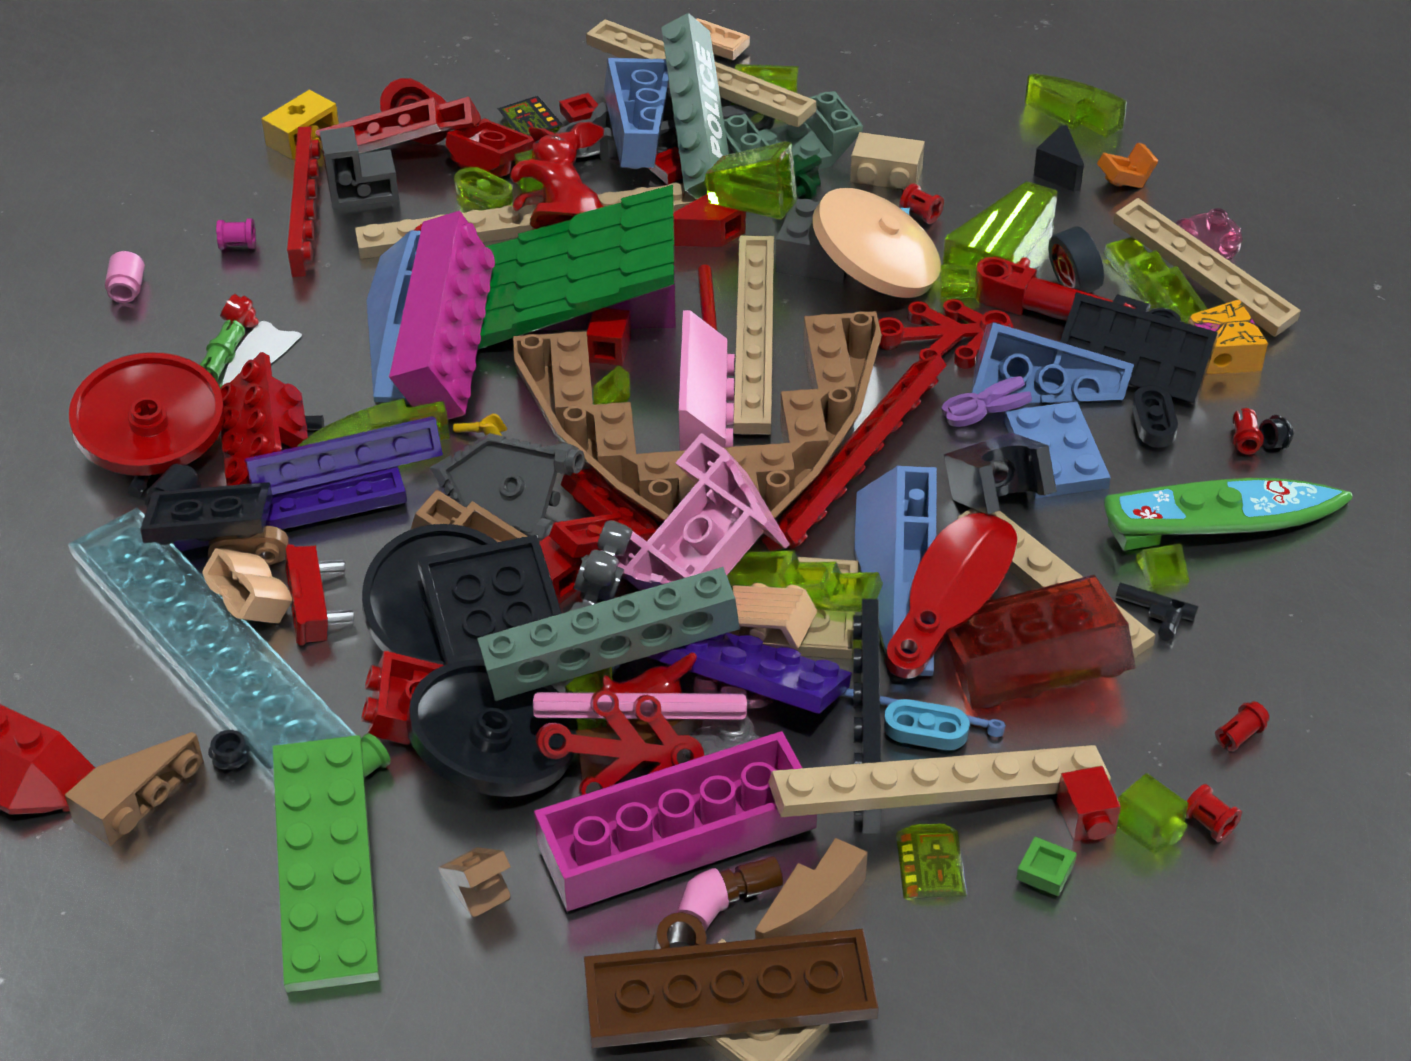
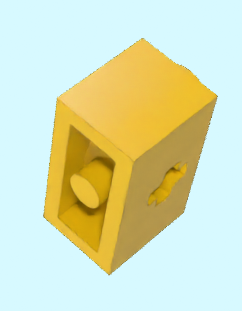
(305, 110)

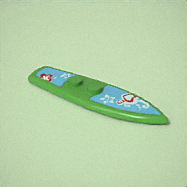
(1223, 506)

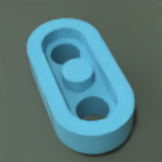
(926, 724)

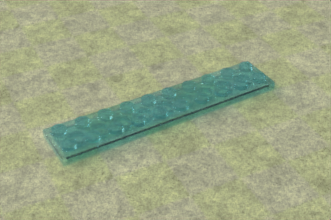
(204, 641)

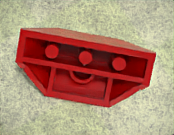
(36, 765)

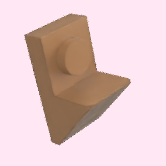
(478, 879)

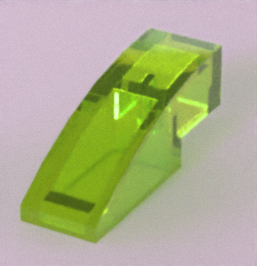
(1076, 104)

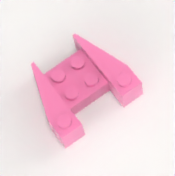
(708, 527)

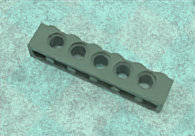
(609, 633)

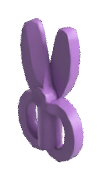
(973, 407)

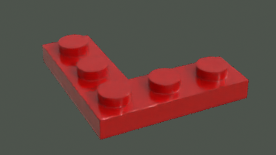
(581, 535)

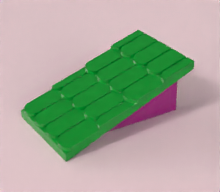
(592, 262)

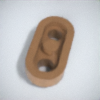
(268, 545)

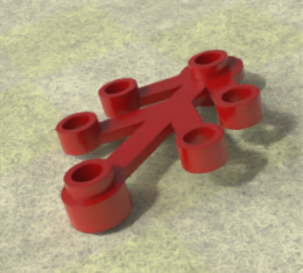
(945, 329)
(629, 749)

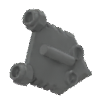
(509, 479)

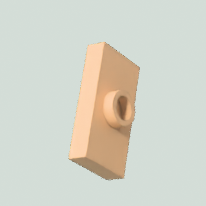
(726, 41)

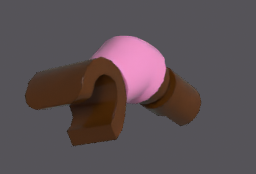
(712, 893)

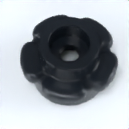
(1276, 433)
(228, 750)

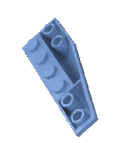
(385, 312)
(891, 536)

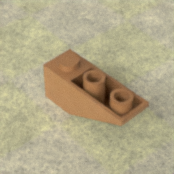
(126, 789)

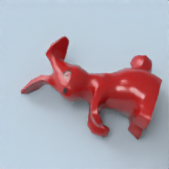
(552, 165)

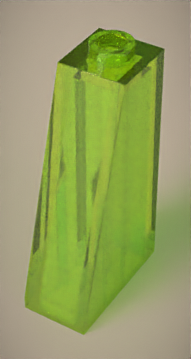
(1004, 228)

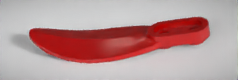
(950, 587)

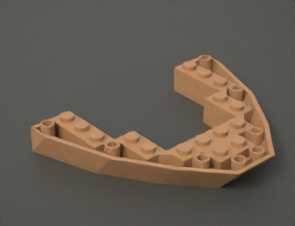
(812, 421)

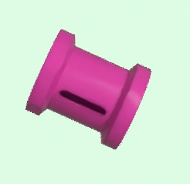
(236, 234)

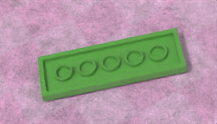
(324, 864)

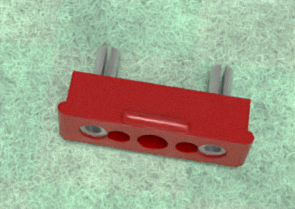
(307, 594)

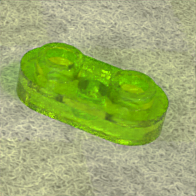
(483, 188)

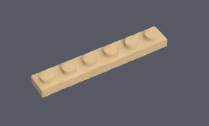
(1206, 266)
(1041, 568)

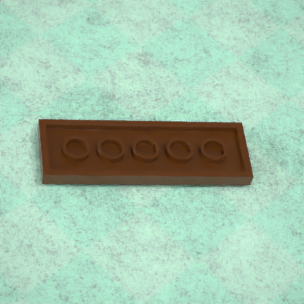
(729, 988)

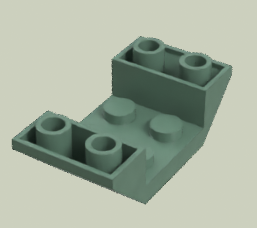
(824, 133)

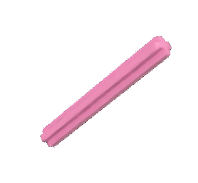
(672, 704)

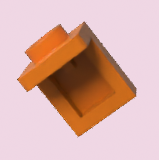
(1129, 171)

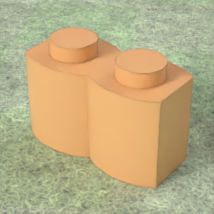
(247, 586)

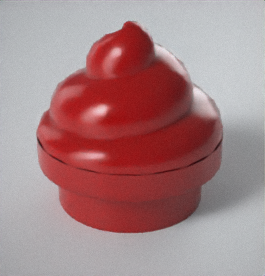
(240, 310)

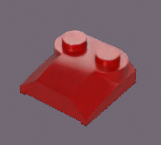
(487, 146)

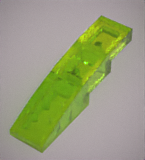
(1152, 278)
(822, 580)

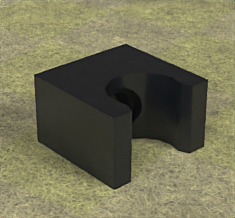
(1018, 467)

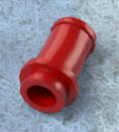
(1247, 435)
(1250, 719)

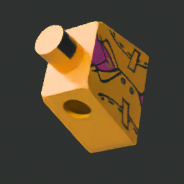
(1239, 342)

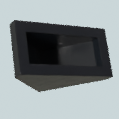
(1059, 160)

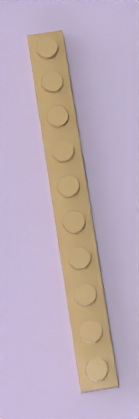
(489, 224)

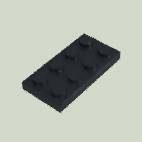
(1161, 348)

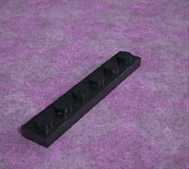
(867, 697)

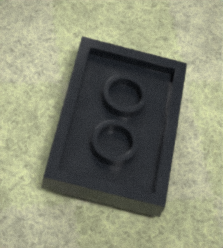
(206, 513)

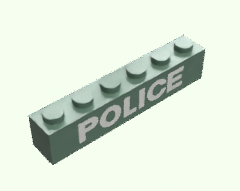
(694, 100)

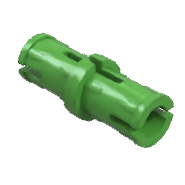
(222, 348)

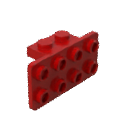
(258, 417)

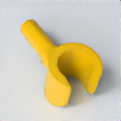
(490, 424)

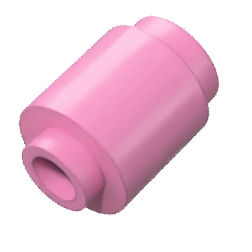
(124, 276)

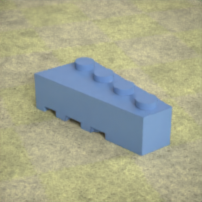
(636, 107)

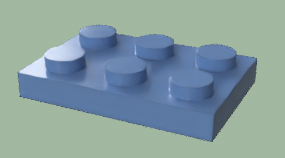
(1072, 448)

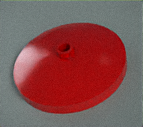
(146, 413)

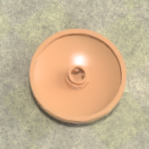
(876, 242)

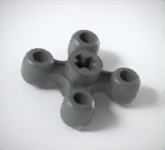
(599, 572)

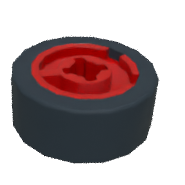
(1076, 260)

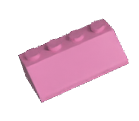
(705, 384)

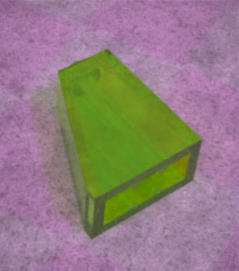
(755, 180)

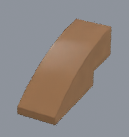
(445, 510)
(815, 895)

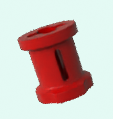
(922, 203)
(1212, 813)

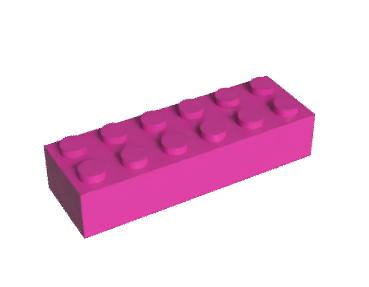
(443, 315)
(667, 822)

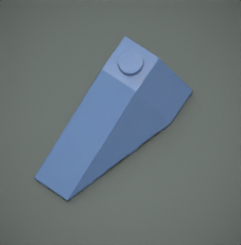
(1048, 368)

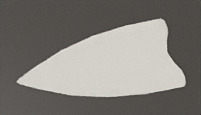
(261, 339)

